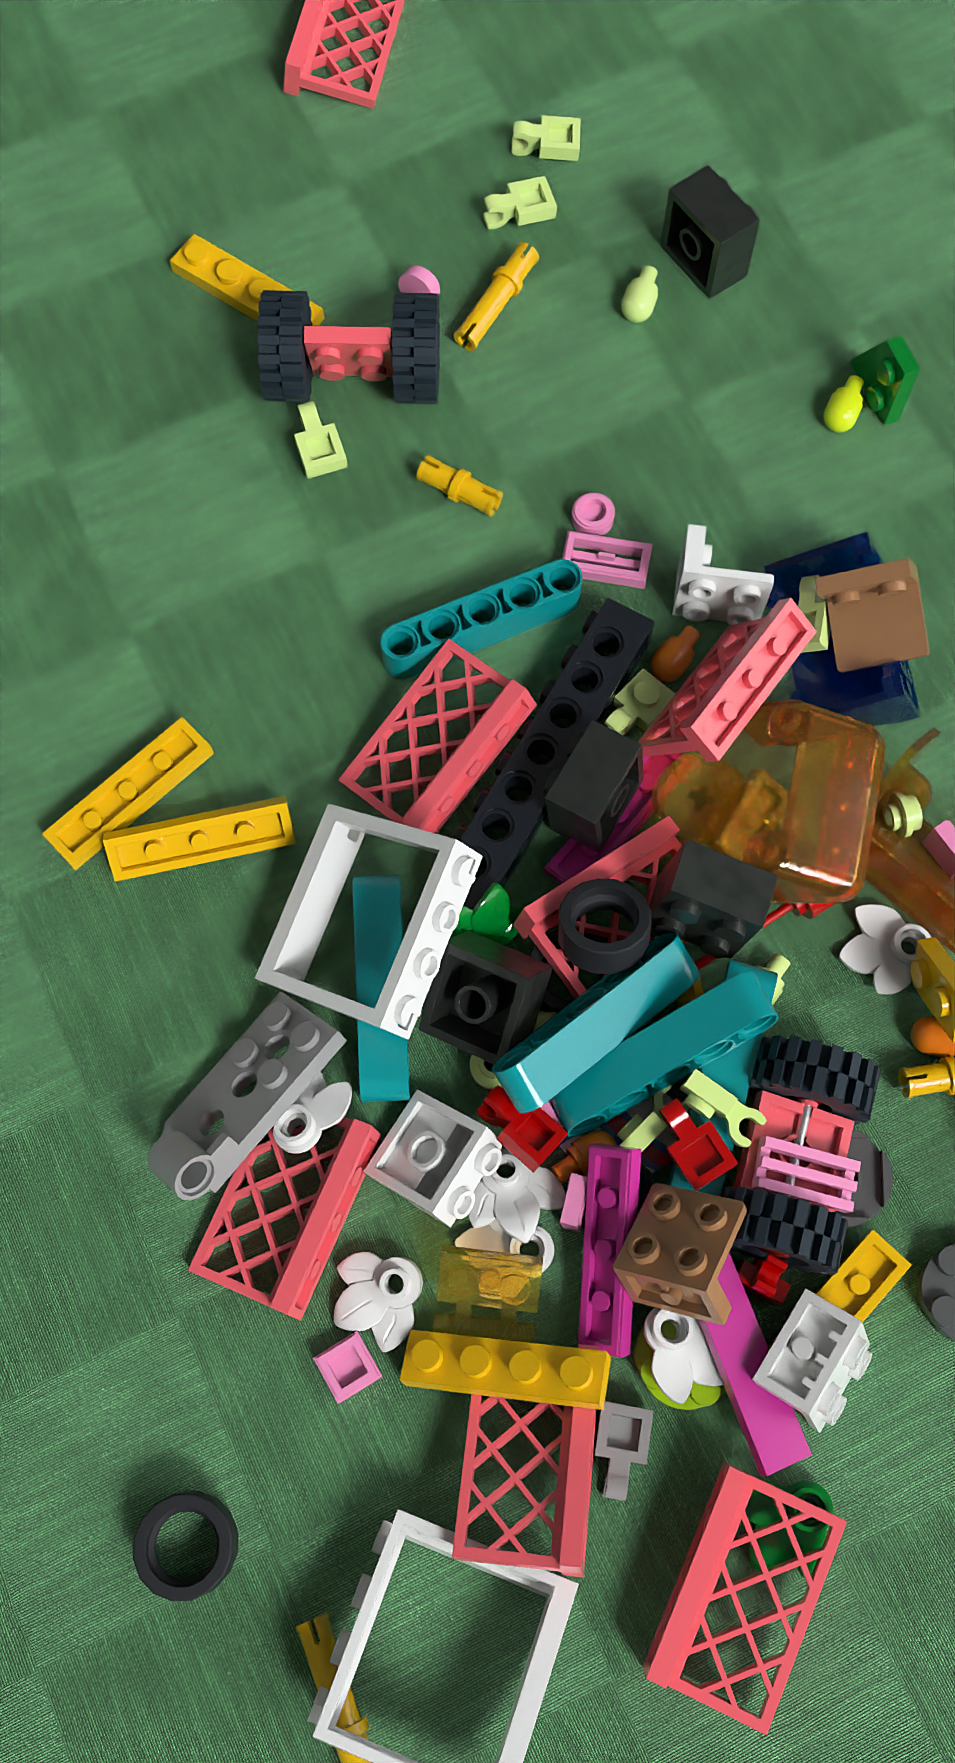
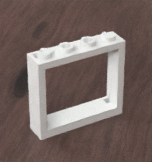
(316, 896)
(368, 1598)

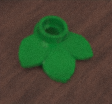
(490, 917)
(809, 1532)

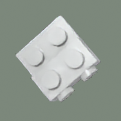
(435, 1158)

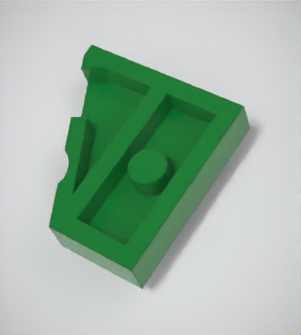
(888, 377)

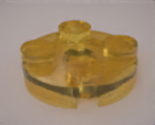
(688, 775)

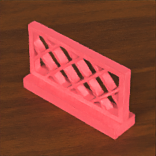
(307, 44)
(729, 684)
(471, 755)
(621, 864)
(317, 1230)
(570, 1497)
(696, 1589)

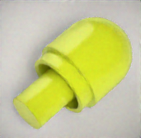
(844, 405)

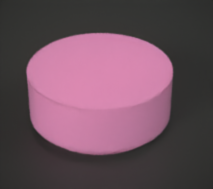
(418, 280)
(593, 514)

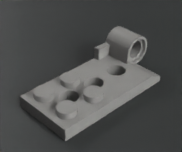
(193, 1160)

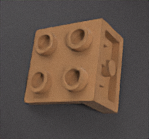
(875, 615)
(679, 1252)

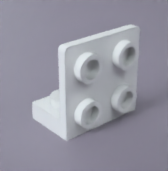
(716, 592)
(815, 1360)

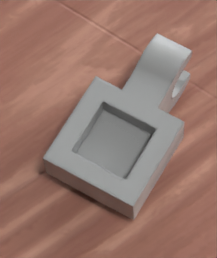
(623, 1440)

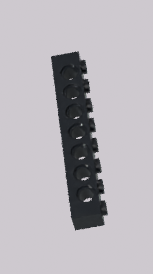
(611, 628)

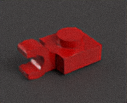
(526, 1135)
(699, 1151)
(763, 1280)

